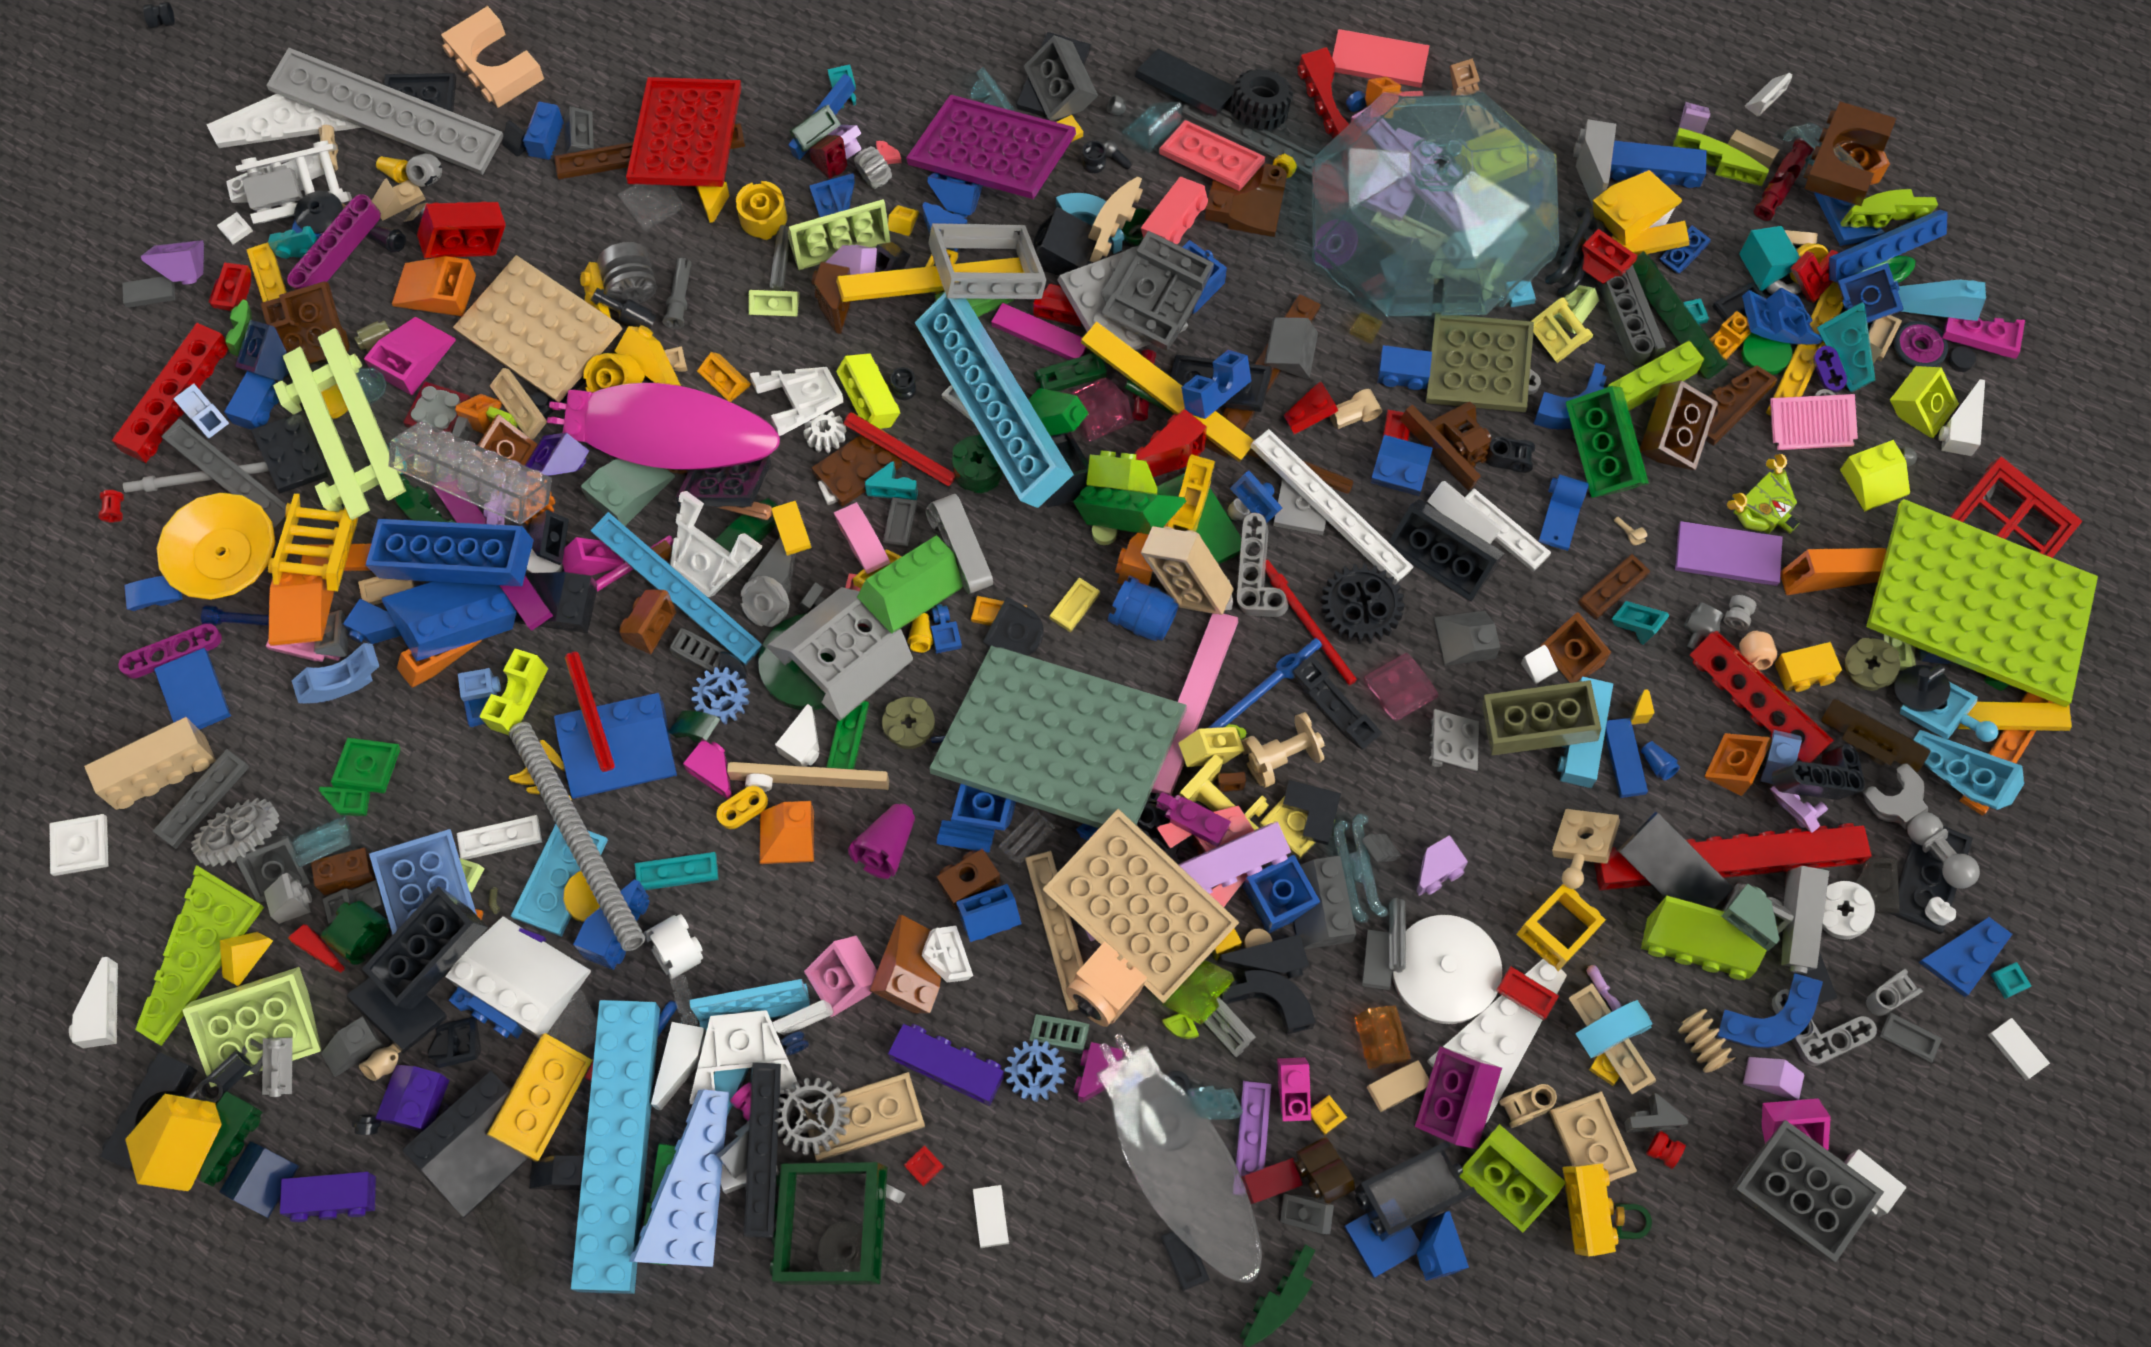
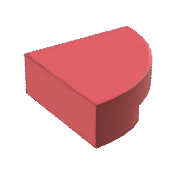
(889, 153)

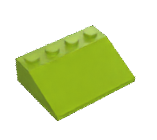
(1700, 937)

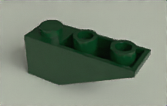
(237, 1121)

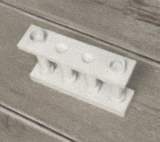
(287, 210)

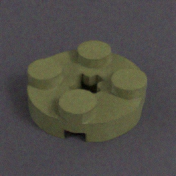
(1880, 676)
(901, 735)

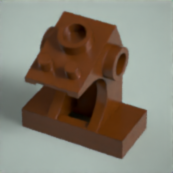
(1471, 444)

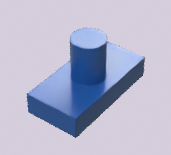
(1256, 496)

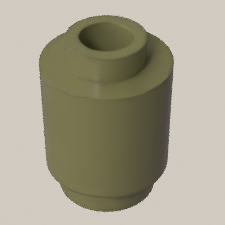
(371, 334)

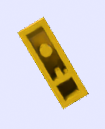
(648, 353)

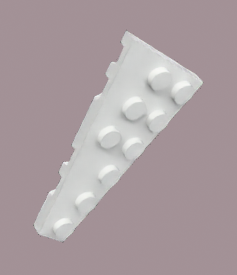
(272, 120)
(1504, 1030)

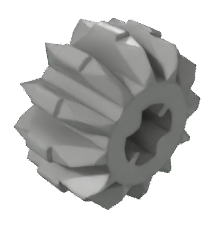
(873, 167)

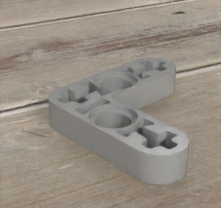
(1814, 1038)

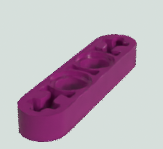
(169, 647)

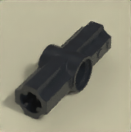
(224, 1076)

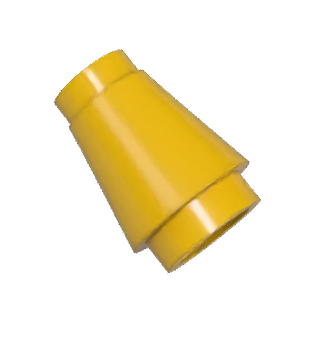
(393, 168)
(920, 634)

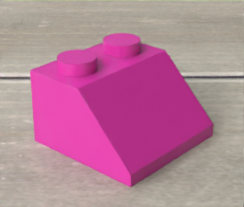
(1805, 1115)

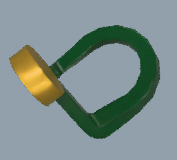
(1620, 1217)

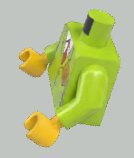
(1768, 501)

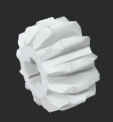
(825, 432)

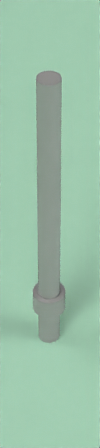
(152, 483)

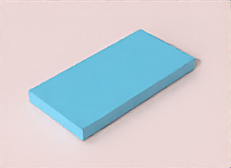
(542, 897)

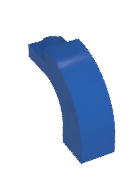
(1553, 409)

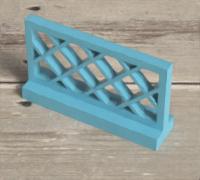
(777, 999)

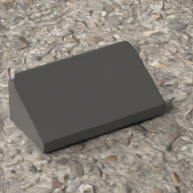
(578, 130)
(335, 637)

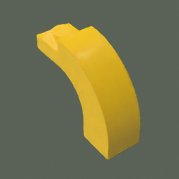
(1195, 490)

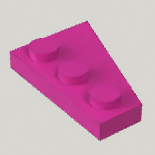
(1994, 336)

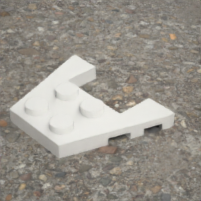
(808, 390)
(701, 558)
(736, 1043)

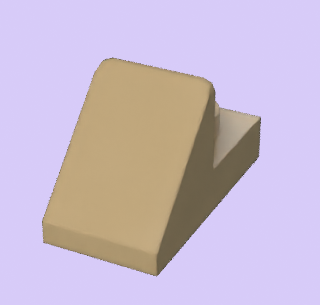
(396, 199)

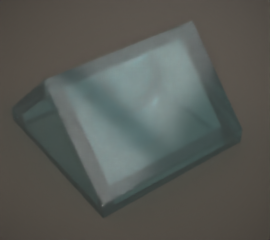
(1154, 125)

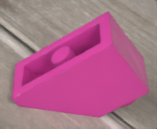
(589, 557)
(710, 767)

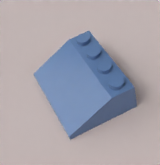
(414, 871)

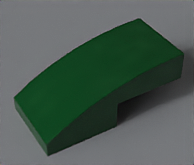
(695, 725)

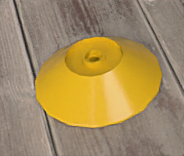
(205, 528)

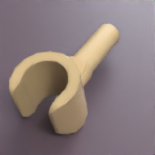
(1635, 536)

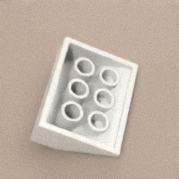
(519, 976)

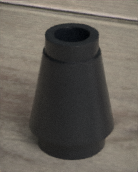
(389, 238)

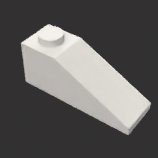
(1964, 429)
(96, 1013)
(678, 1062)

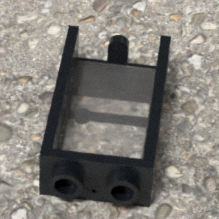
(1412, 1192)

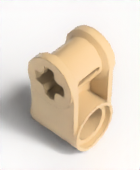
(1523, 1106)

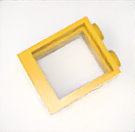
(1548, 946)

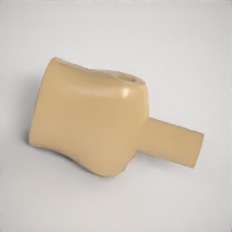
(380, 1062)

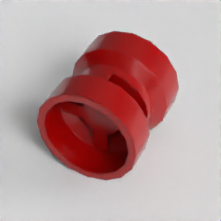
(1666, 1149)

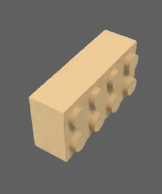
(1187, 569)
(150, 764)

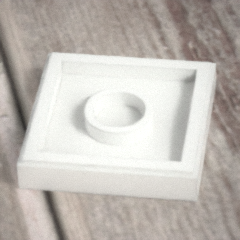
(78, 845)

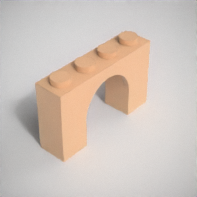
(497, 82)

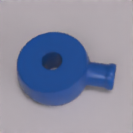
(1356, 101)

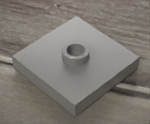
(1297, 512)

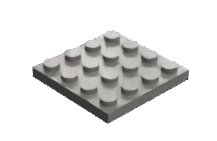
(1085, 294)

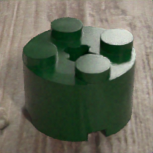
(975, 465)
(356, 931)

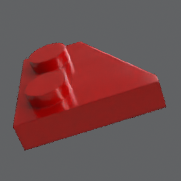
(1311, 409)

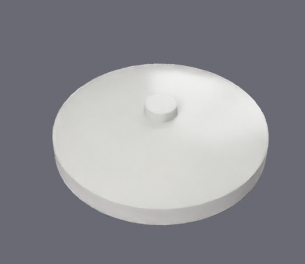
(1448, 970)

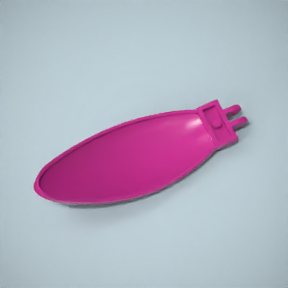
(666, 426)

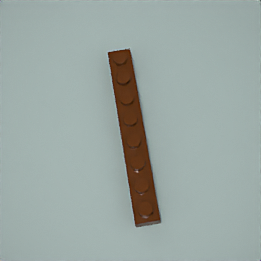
(1301, 308)

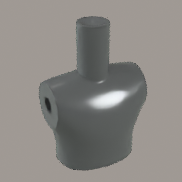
(1701, 623)

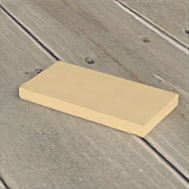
(875, 1115)

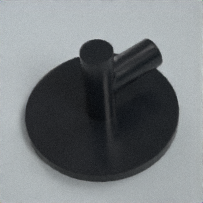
(1922, 687)

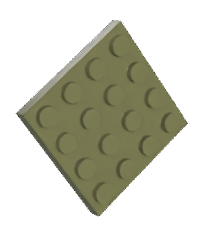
(1480, 362)

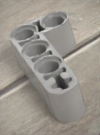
(959, 536)
(1257, 564)

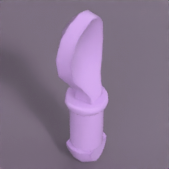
(1602, 987)

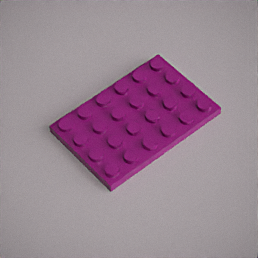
(991, 146)

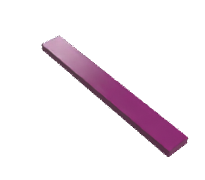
(523, 598)

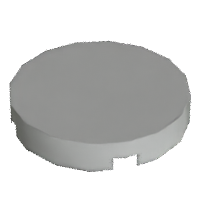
(764, 601)

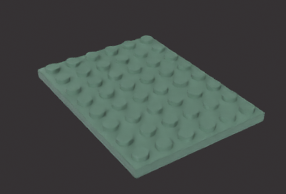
(1058, 739)

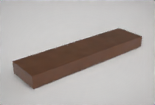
(1442, 449)

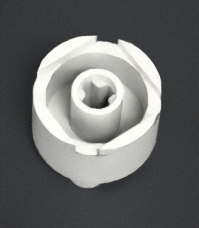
(1855, 922)
(673, 946)

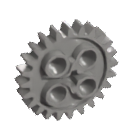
(235, 832)

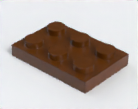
(850, 467)

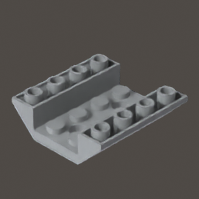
(860, 658)

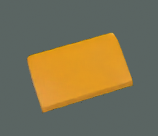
(723, 376)

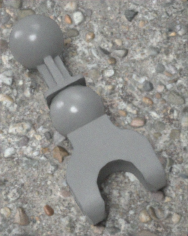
(1923, 827)

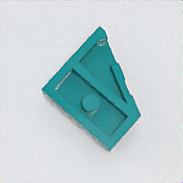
(291, 244)

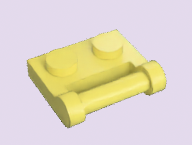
(1553, 335)

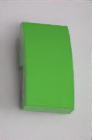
(240, 319)

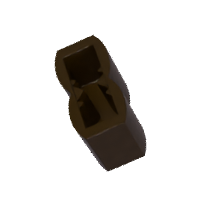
(1324, 1170)

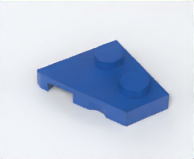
(833, 195)

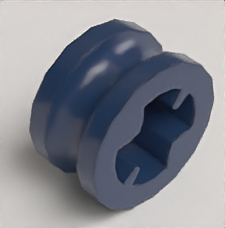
(794, 1043)

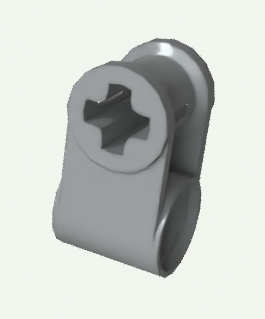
(1895, 991)

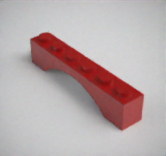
(1318, 72)

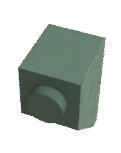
(1754, 916)

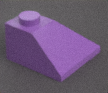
(177, 260)

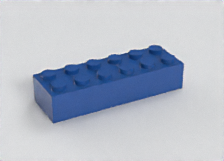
(450, 552)

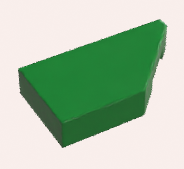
(347, 801)

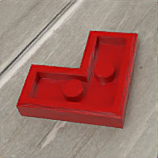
(1812, 276)

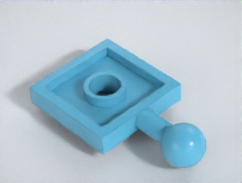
(1948, 719)

